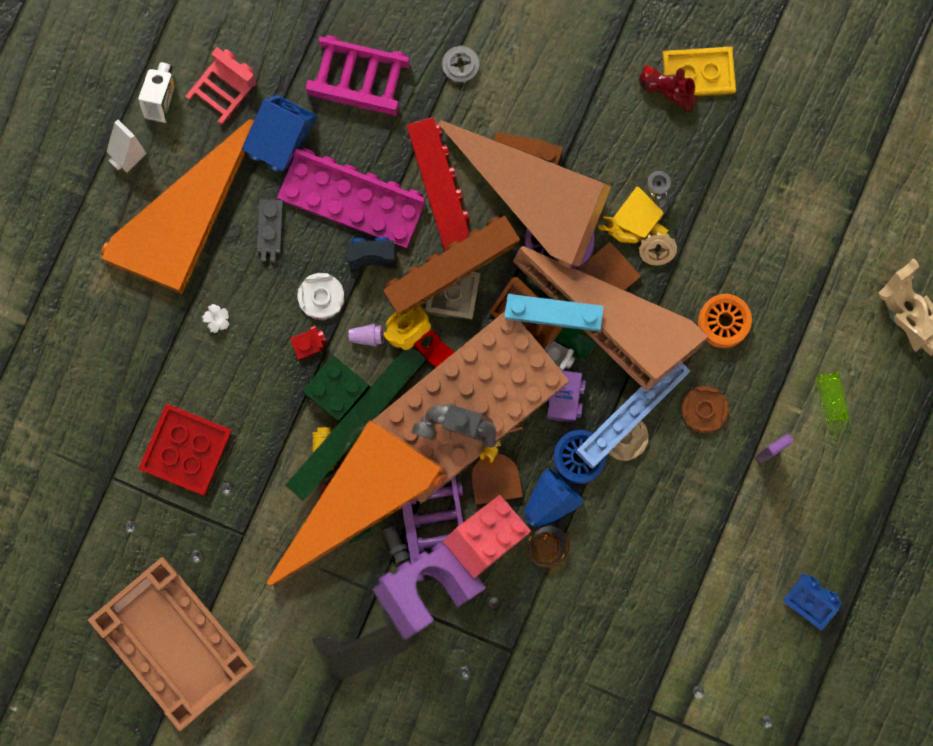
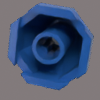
(551, 500)

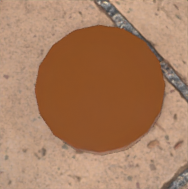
(704, 409)

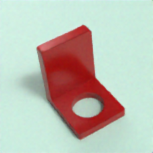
(436, 351)

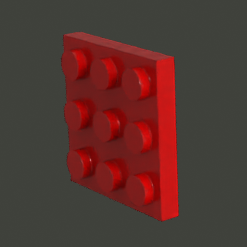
(185, 449)

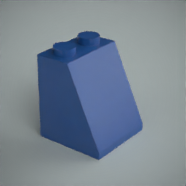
(278, 131)

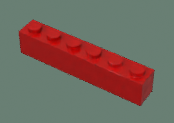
(438, 181)

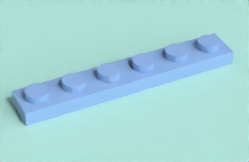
(627, 417)

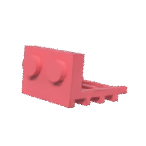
(231, 72)

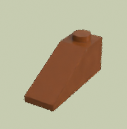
(537, 148)

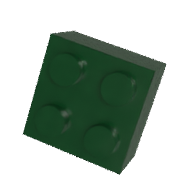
(336, 388)

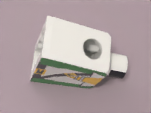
(157, 93)

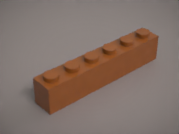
(451, 266)

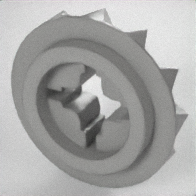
(467, 56)

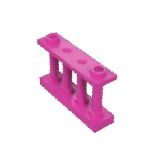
(364, 98)

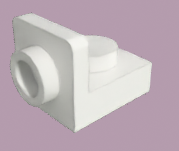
(561, 356)

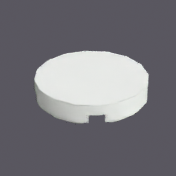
(321, 296)

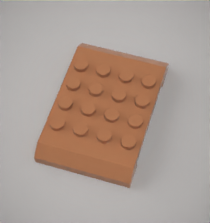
(172, 643)

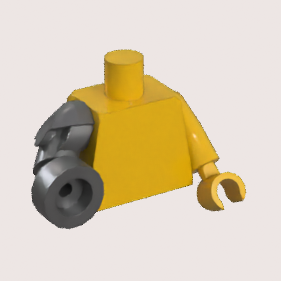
(641, 214)

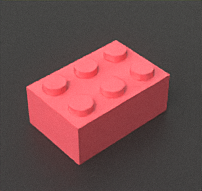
(486, 536)

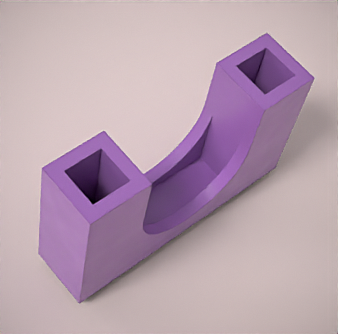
(399, 590)

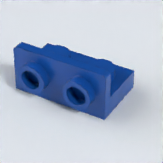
(813, 601)

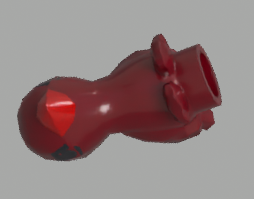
(673, 86)

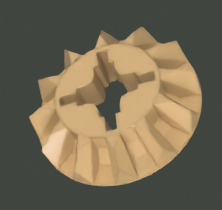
(667, 251)

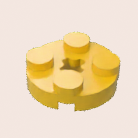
(405, 337)

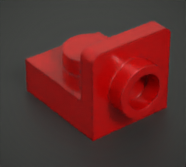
(308, 343)

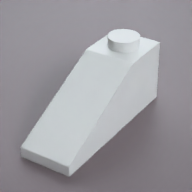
(124, 148)

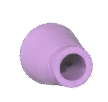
(367, 335)

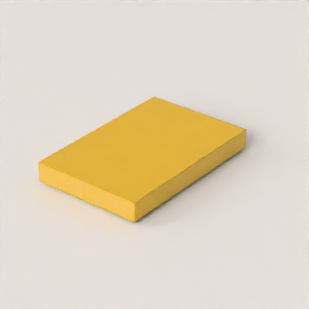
(708, 67)

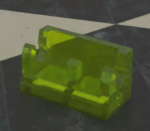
(832, 397)

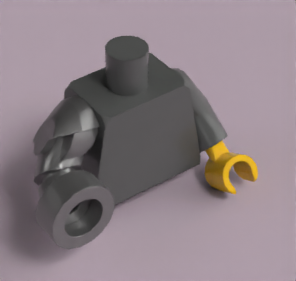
(461, 422)

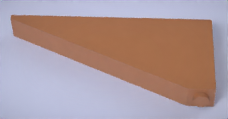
(547, 198)
(634, 332)

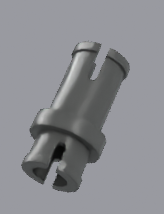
(396, 545)

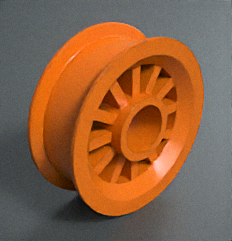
(721, 300)

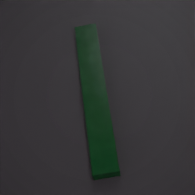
(353, 423)

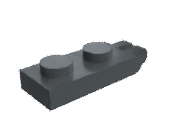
(269, 228)

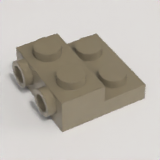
(455, 301)

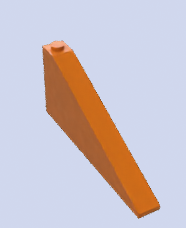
(172, 230)
(368, 487)

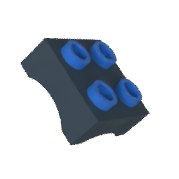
(377, 252)

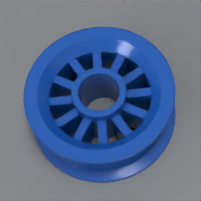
(560, 466)

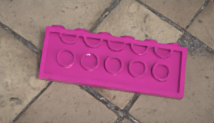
(352, 198)

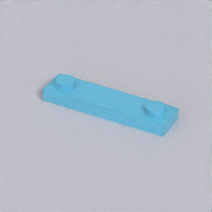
(554, 312)

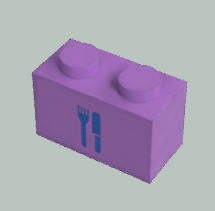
(565, 404)

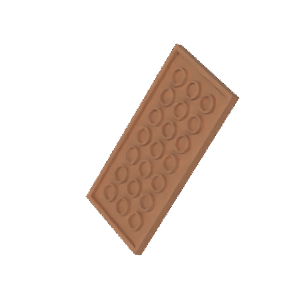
(493, 374)

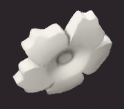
(216, 318)

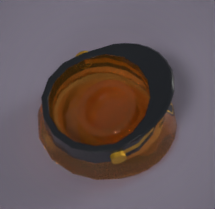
(548, 546)

